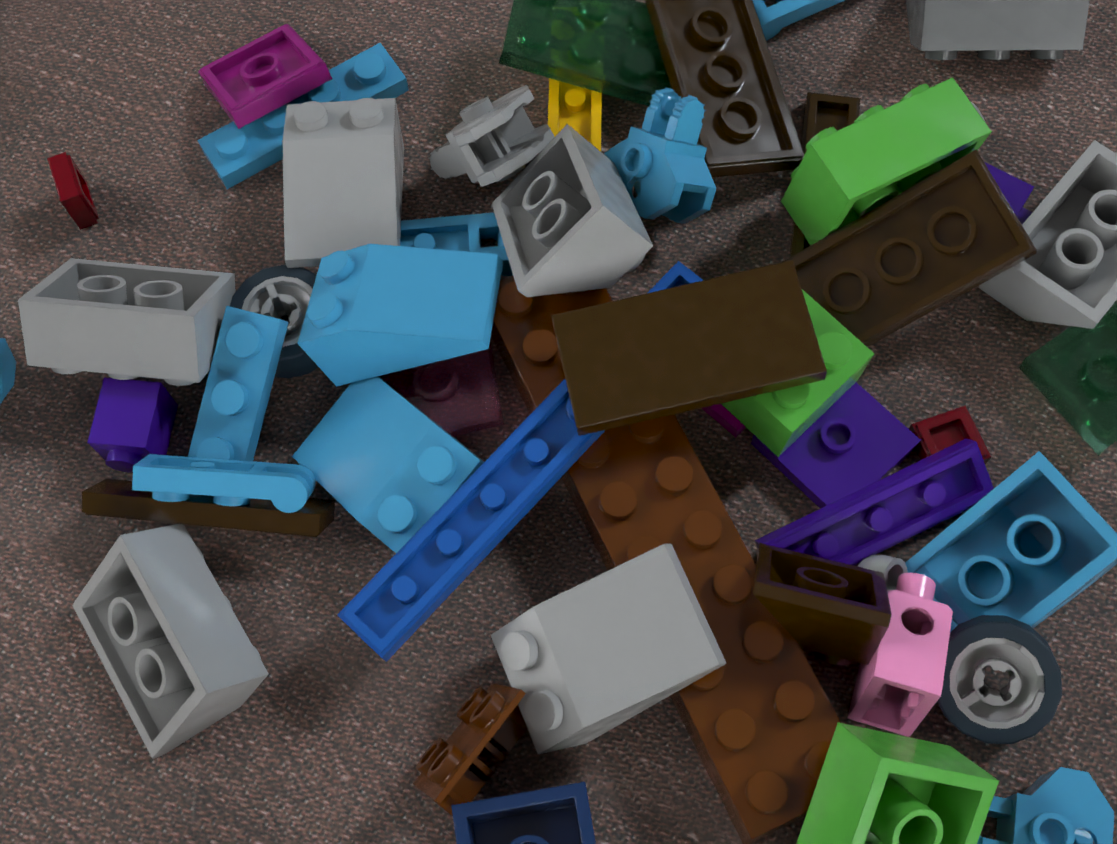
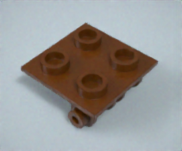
(484, 716)

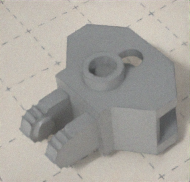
(491, 140)

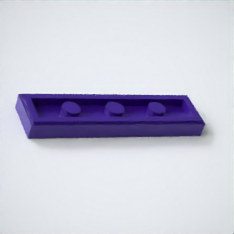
(890, 508)

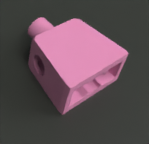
(909, 662)

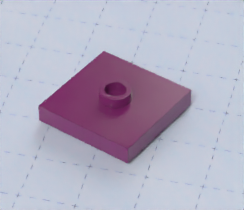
(264, 75)

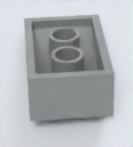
(341, 177)
(607, 650)

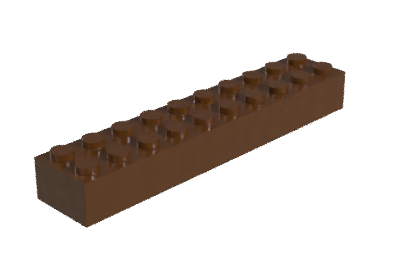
(640, 486)

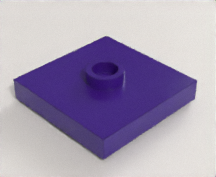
(844, 448)

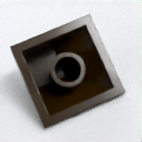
(824, 603)

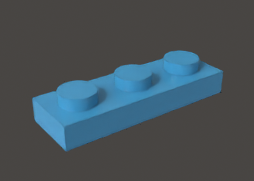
(238, 386)

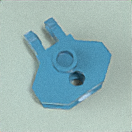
(666, 160)
(1054, 810)

